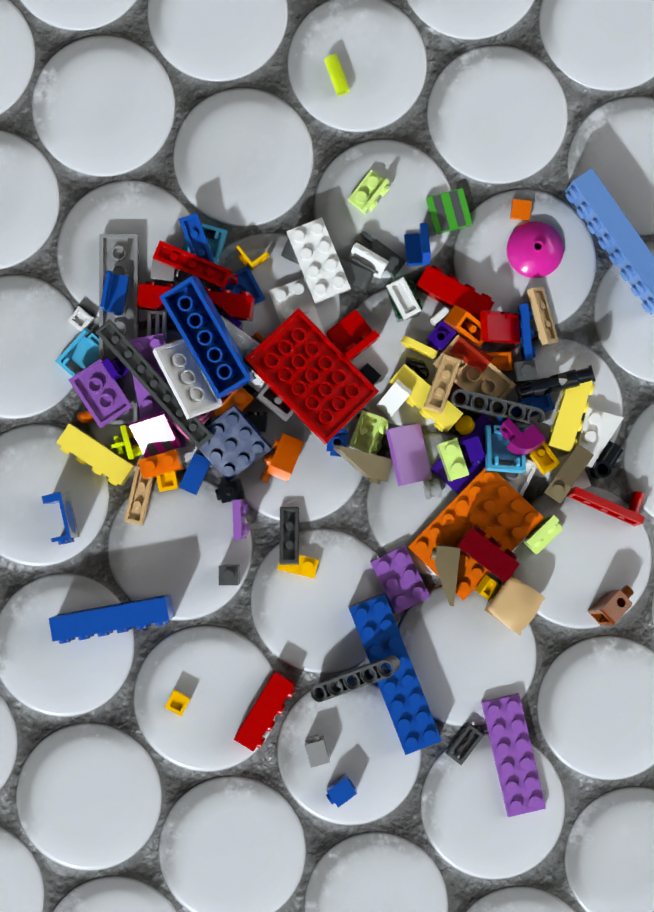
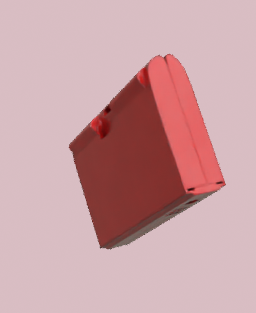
(499, 327)

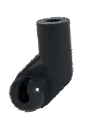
(419, 366)

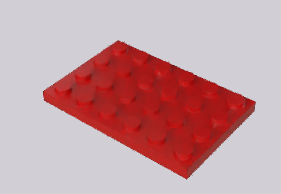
(311, 376)

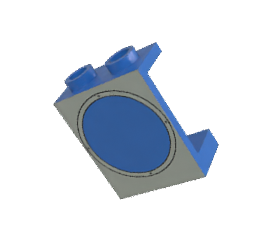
(68, 516)

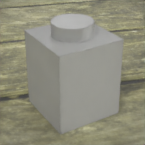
(163, 273)
(317, 751)

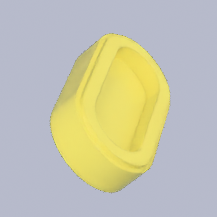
(419, 347)

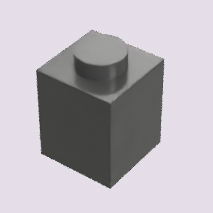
(524, 371)
(229, 574)

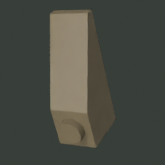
(368, 465)
(568, 473)
(447, 565)

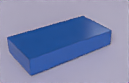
(195, 474)

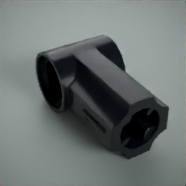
(607, 460)

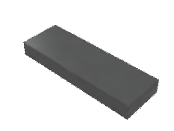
(289, 536)

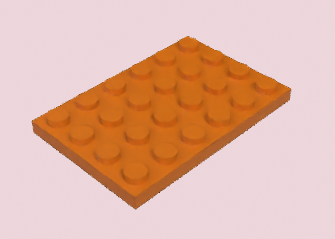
(490, 505)

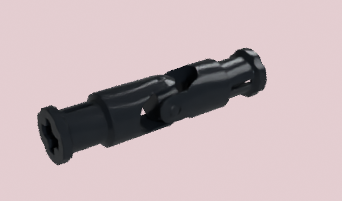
(547, 385)

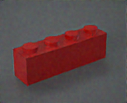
(451, 292)
(264, 710)

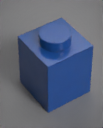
(341, 791)

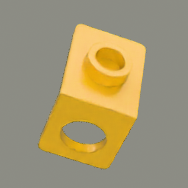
(245, 260)

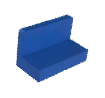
(418, 247)
(114, 293)

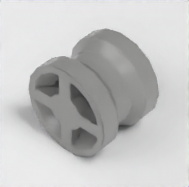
(432, 489)

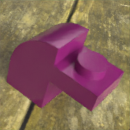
(524, 442)

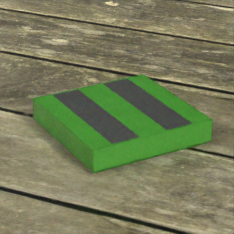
(449, 211)

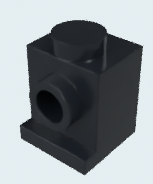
(259, 422)
(236, 486)

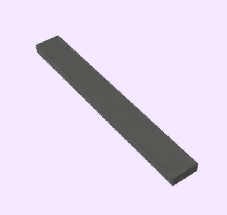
(152, 382)

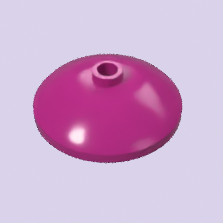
(527, 259)

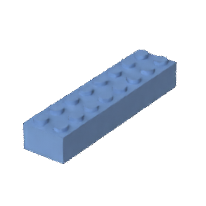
(615, 234)

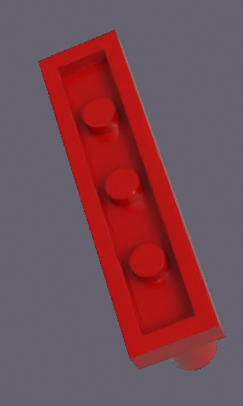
(192, 264)
(628, 515)

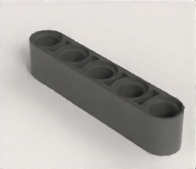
(357, 277)
(505, 413)
(361, 673)

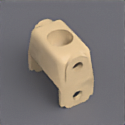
(514, 604)

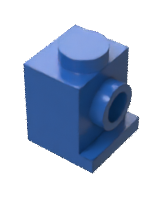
(342, 436)

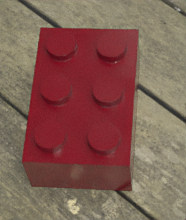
(488, 552)

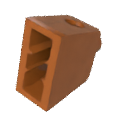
(612, 606)

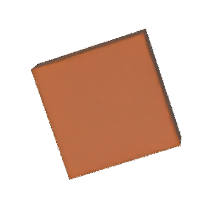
(521, 209)

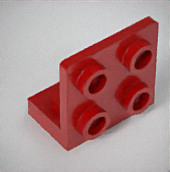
(352, 335)

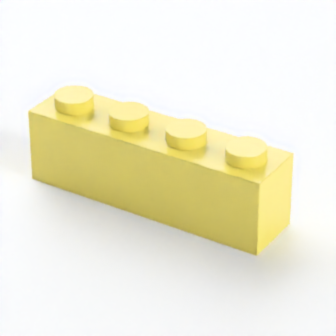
(419, 395)
(568, 417)
(95, 454)

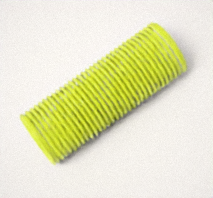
(336, 73)

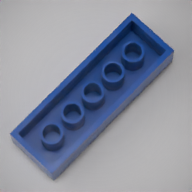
(207, 337)
(111, 617)

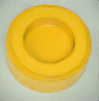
(465, 425)

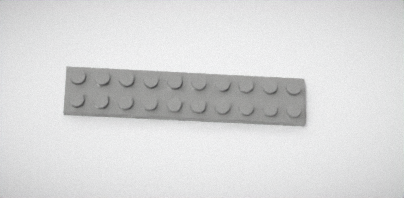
(121, 256)

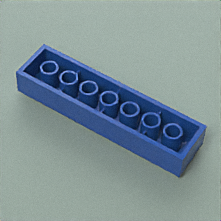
(402, 689)

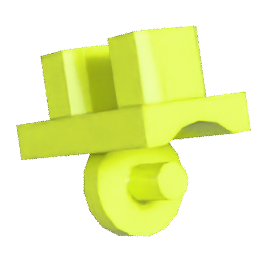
(132, 451)

